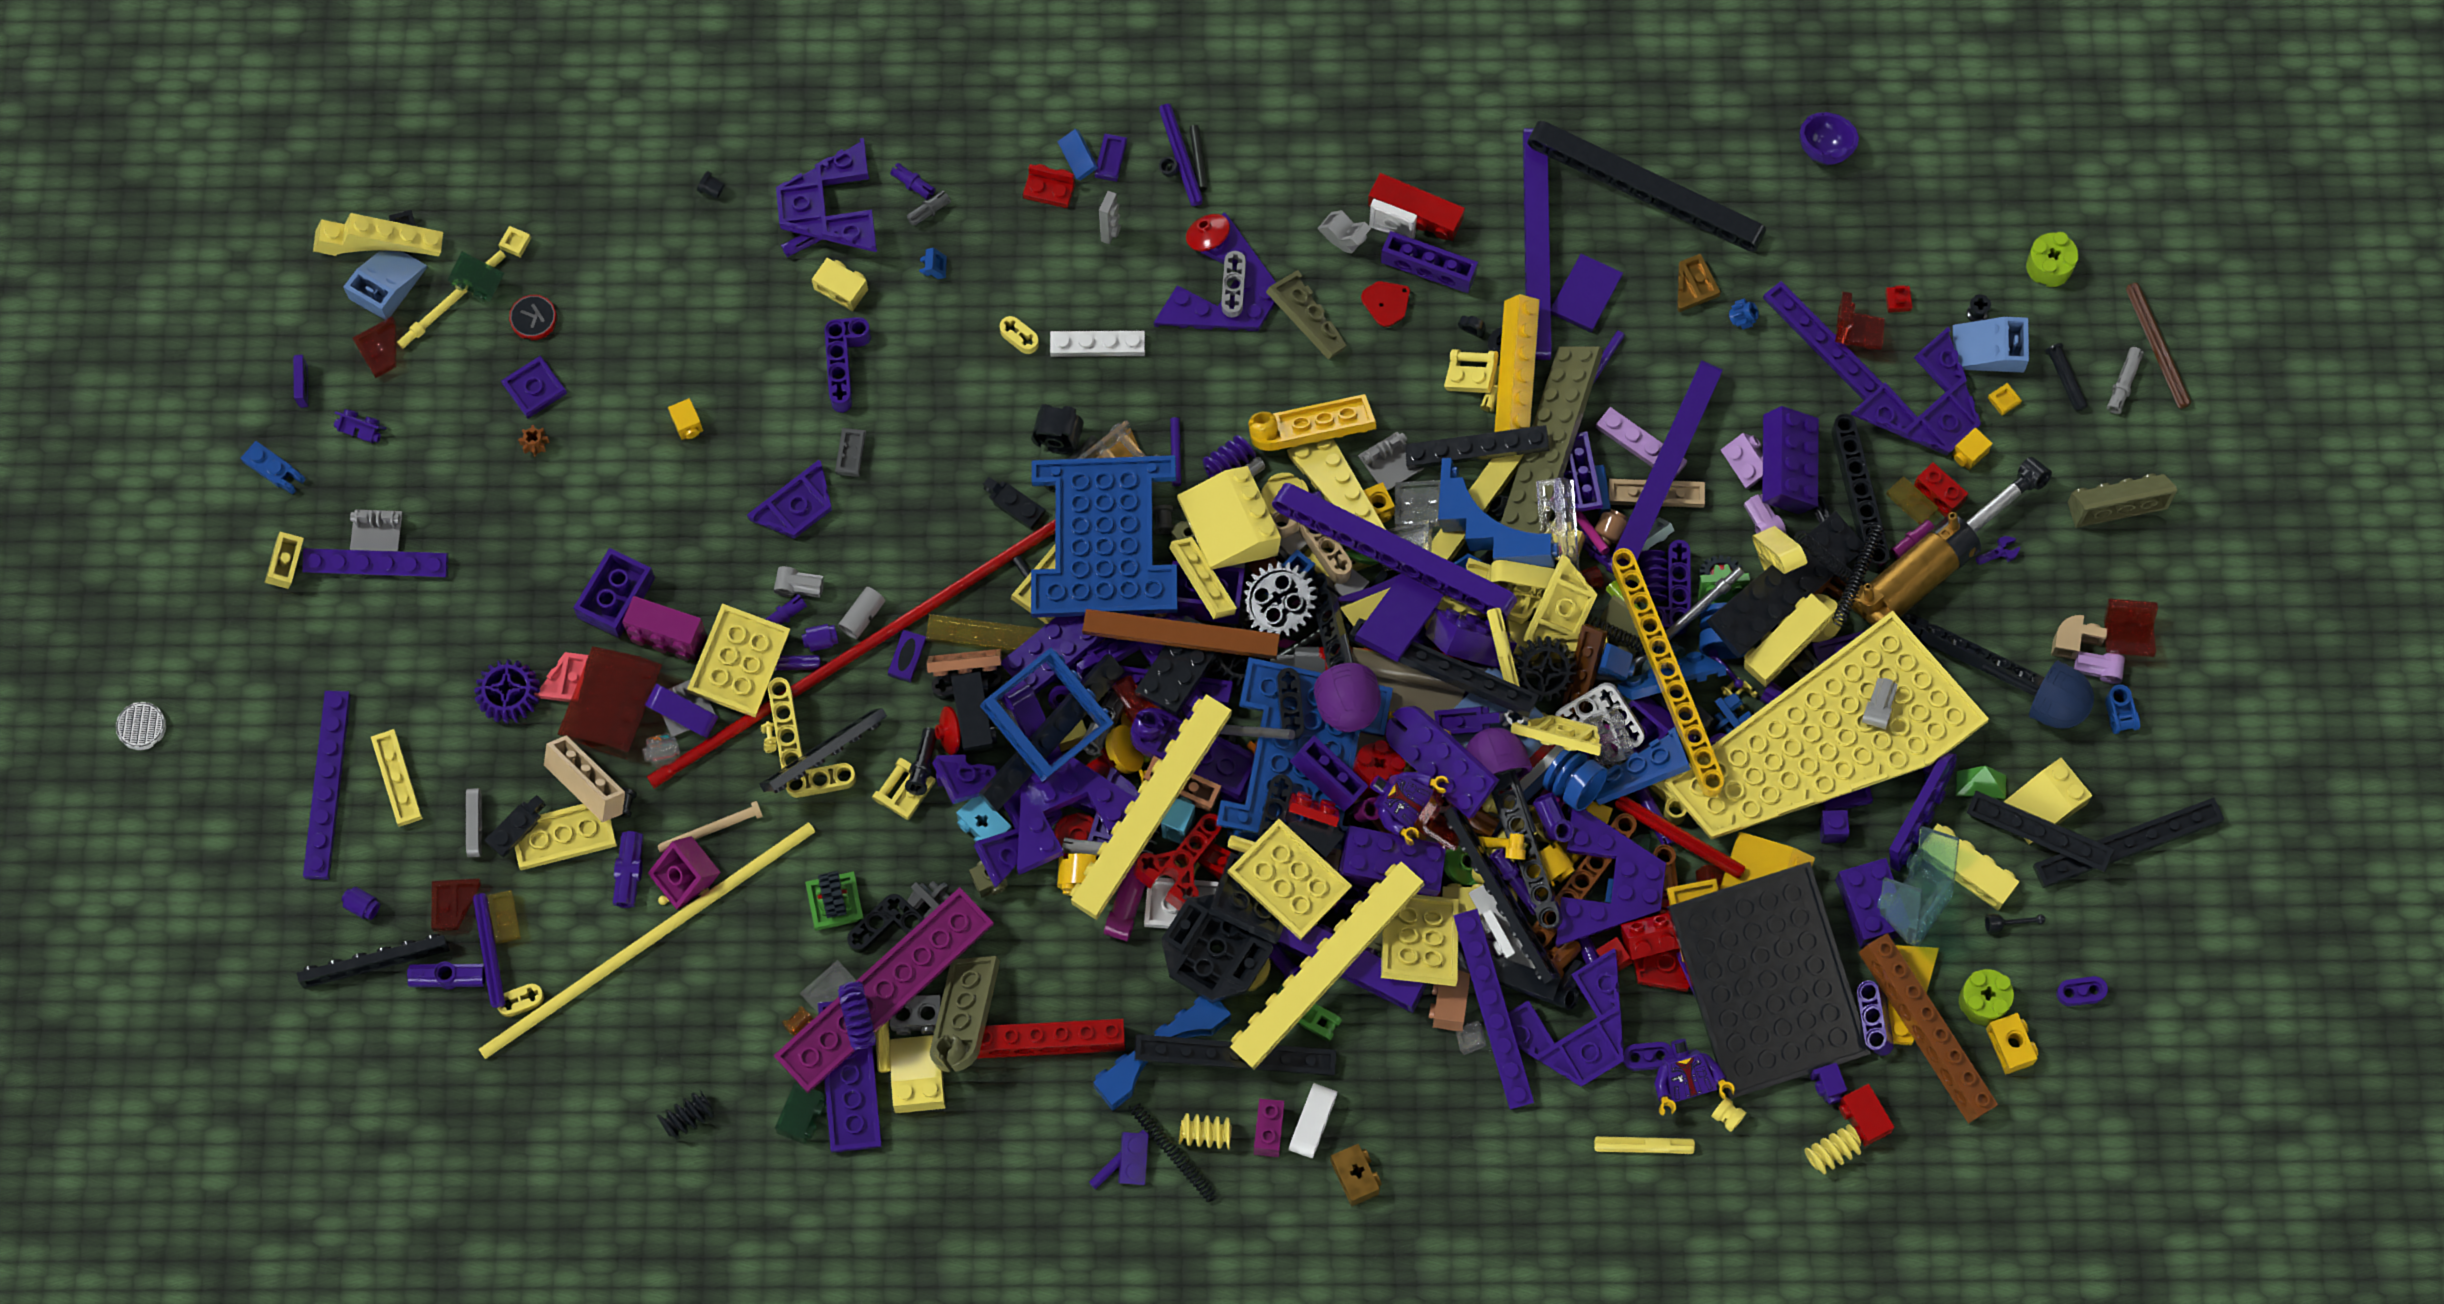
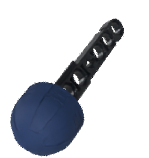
(2061, 697)

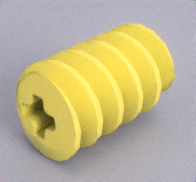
(1205, 1131)
(1834, 1149)

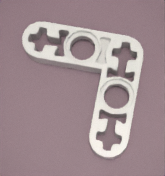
(1600, 704)

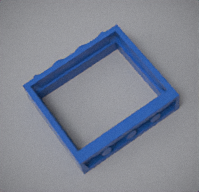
(1016, 737)

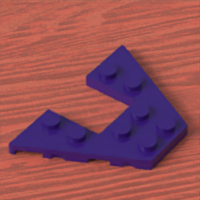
(803, 202)
(1190, 310)
(1945, 420)
(1065, 786)
(999, 851)
(1636, 881)
(1592, 1047)

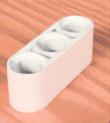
(1313, 1120)

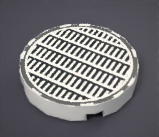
(140, 725)

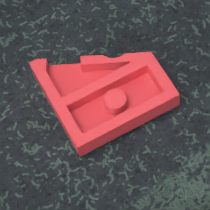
(563, 678)

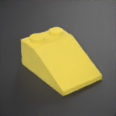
(2052, 794)
(914, 1076)

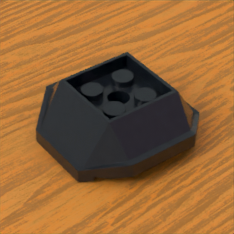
(1197, 967)

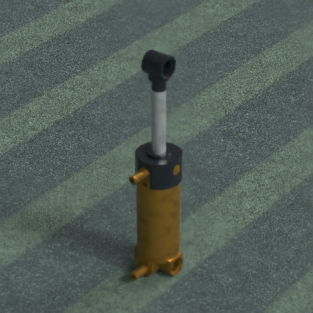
(1939, 553)

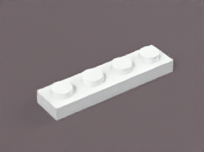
(1097, 343)

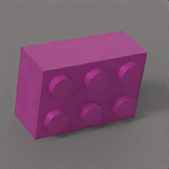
(664, 629)

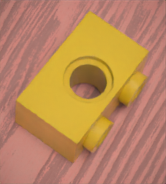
(2012, 1058)

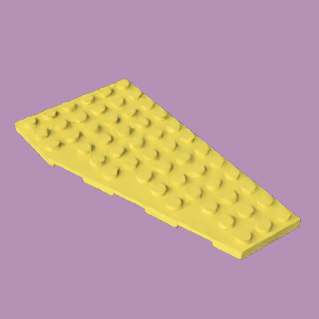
(1813, 737)

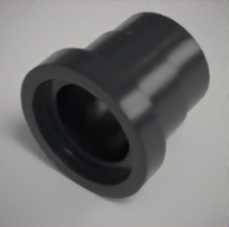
(710, 185)

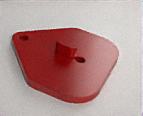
(1391, 297)

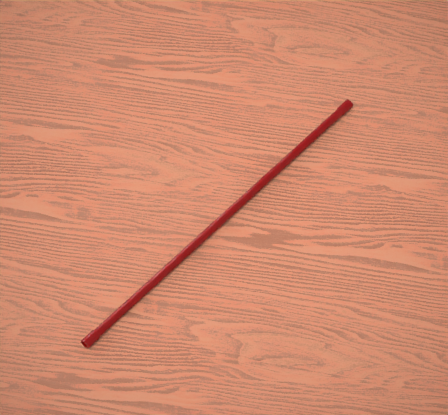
(666, 772)

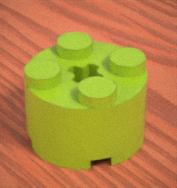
(2052, 259)
(1998, 990)

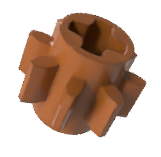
(533, 440)

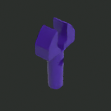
(1998, 552)

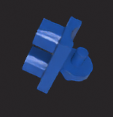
(1728, 706)

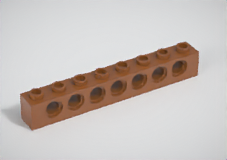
(1928, 1028)

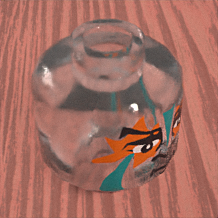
(661, 750)

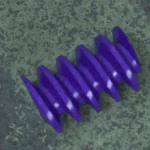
(1228, 456)
(1651, 569)

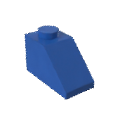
(1616, 663)

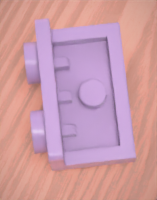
(1745, 459)

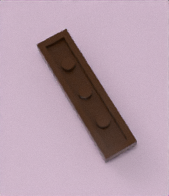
(1588, 658)

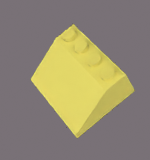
(1230, 519)

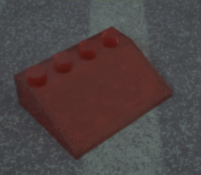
(610, 701)

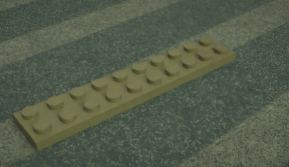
(1562, 413)

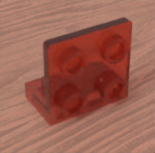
(1858, 328)
(2130, 627)
(1434, 824)

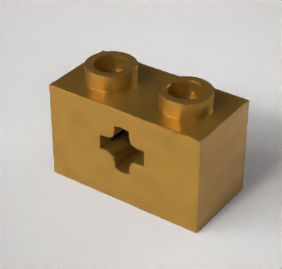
(1355, 1189)

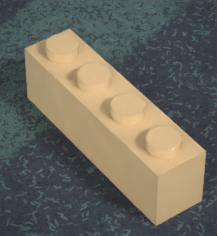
(584, 778)

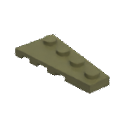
(1309, 317)

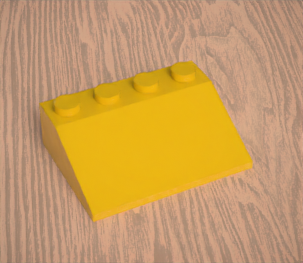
(1762, 858)

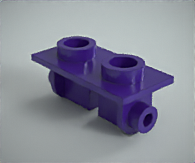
(367, 427)

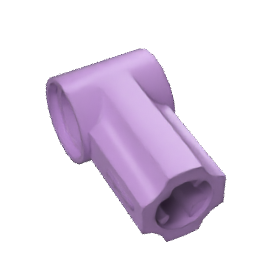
(1762, 515)
(2107, 666)

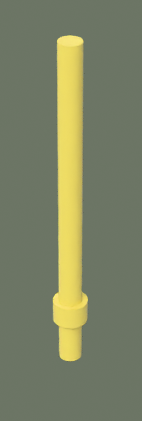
(418, 328)

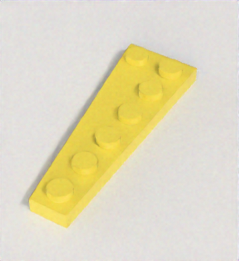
(1333, 477)

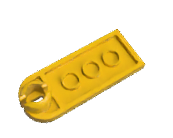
(1311, 423)

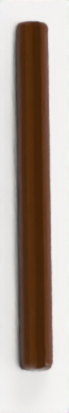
(2158, 345)

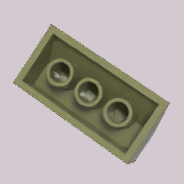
(2121, 499)

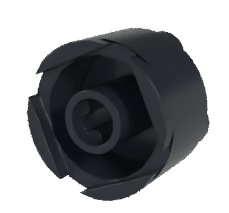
(1057, 429)

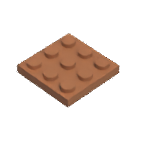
(964, 662)

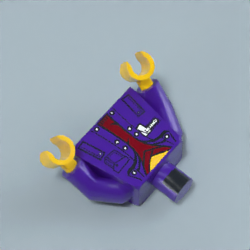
(1403, 800)
(1687, 1075)

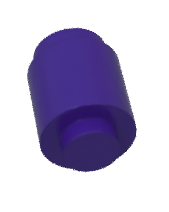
(820, 637)
(360, 903)

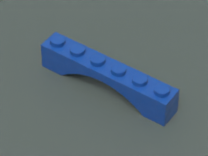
(1202, 1019)

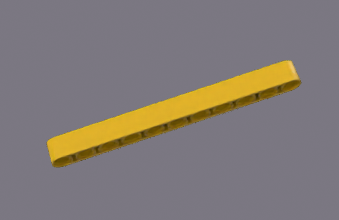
(1667, 683)

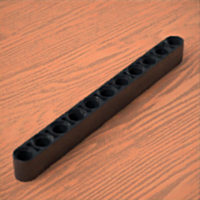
(1646, 186)

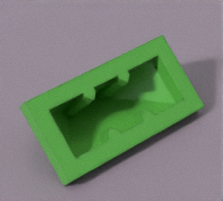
(1983, 780)

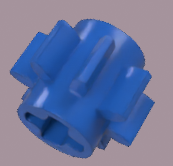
(1743, 314)

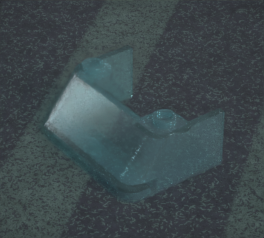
(1926, 891)

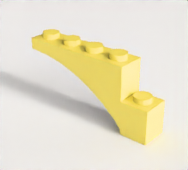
(375, 234)

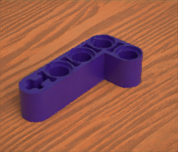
(841, 365)
(1676, 587)
(1027, 712)

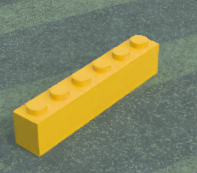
(1517, 363)

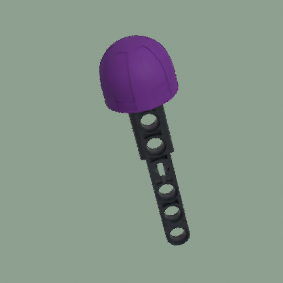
(1346, 691)
(1509, 761)

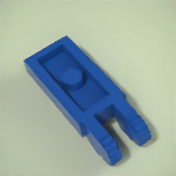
(271, 467)

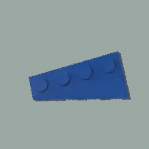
(1692, 667)
(1654, 764)

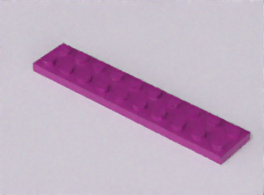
(887, 986)

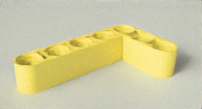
(794, 748)

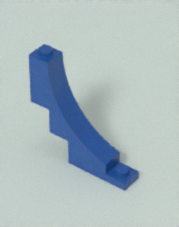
(1461, 513)

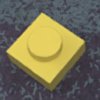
(514, 241)

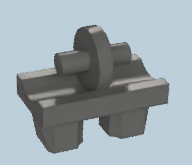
(923, 895)

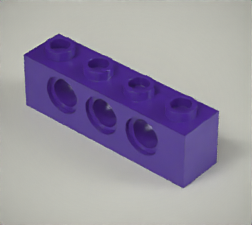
(1429, 262)

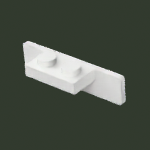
(1498, 927)

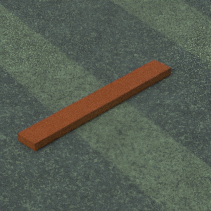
(1181, 634)

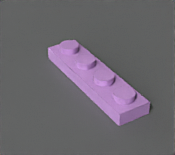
(1632, 437)

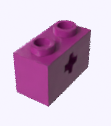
(1269, 1127)

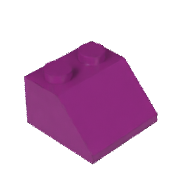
(683, 871)

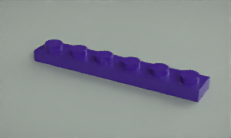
(375, 562)

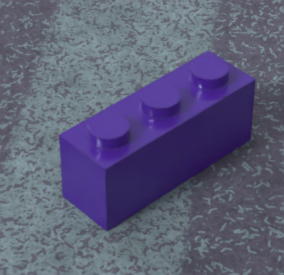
(1329, 773)

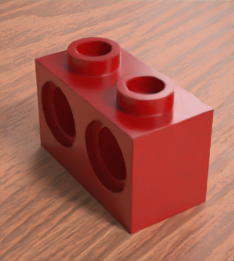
(1941, 489)

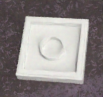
(1390, 218)

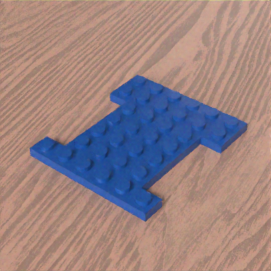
(1104, 538)
(1274, 754)

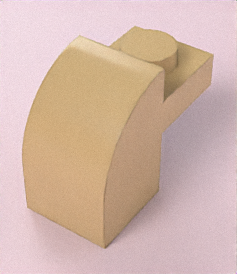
(2073, 633)

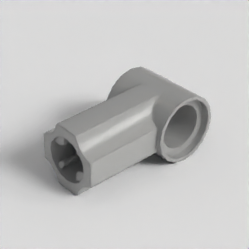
(792, 582)
(1879, 708)

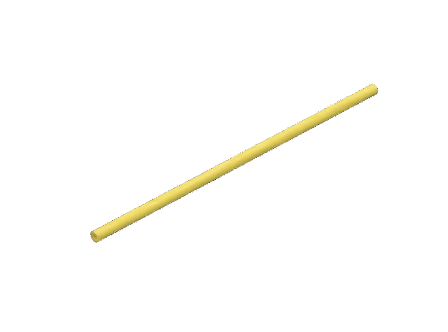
(646, 940)

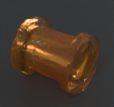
(797, 1021)

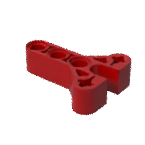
(1165, 863)

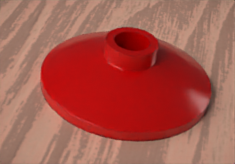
(1207, 232)
(948, 730)

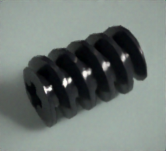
(686, 1115)

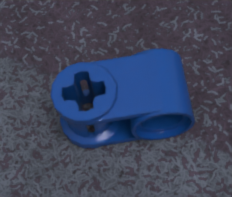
(2122, 715)

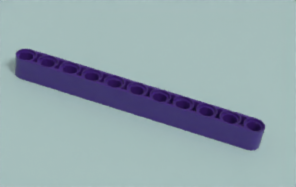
(1537, 241)
(1668, 461)
(1392, 550)

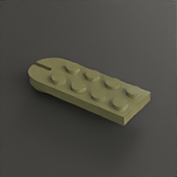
(963, 1012)

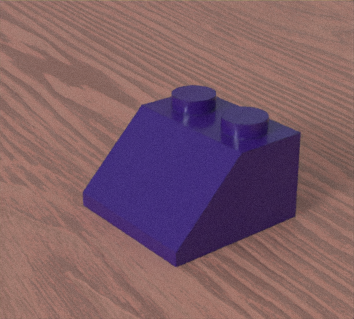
(1652, 718)

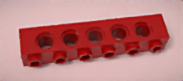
(1053, 1038)

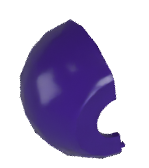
(1828, 138)

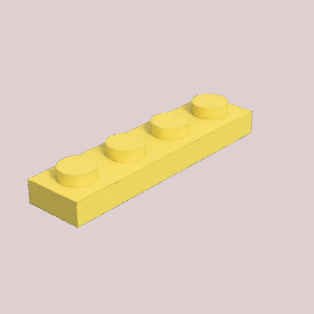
(1202, 578)
(396, 778)

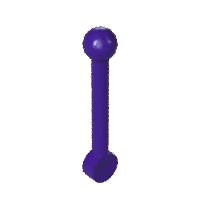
(1738, 683)

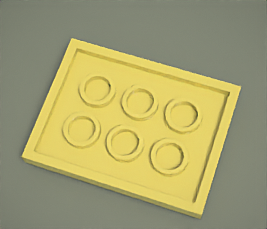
(738, 660)
(1289, 879)
(1422, 942)

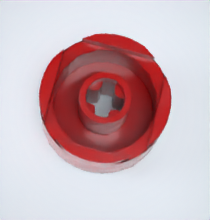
(1377, 760)

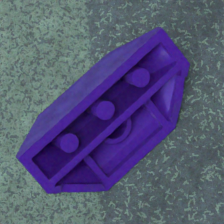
(1582, 471)

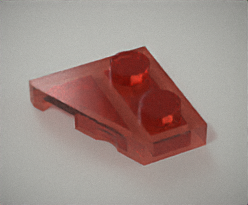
(378, 346)
(451, 902)

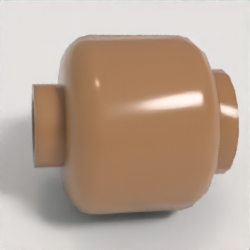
(1611, 526)

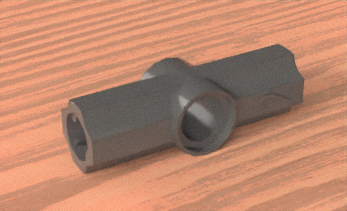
(1115, 708)

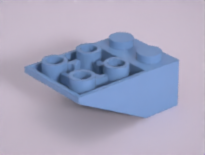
(384, 281)
(1993, 344)

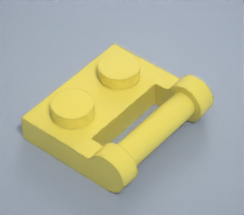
(1471, 378)
(902, 802)

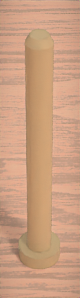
(717, 825)

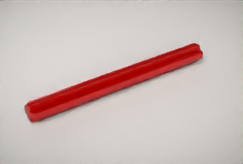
(1680, 836)

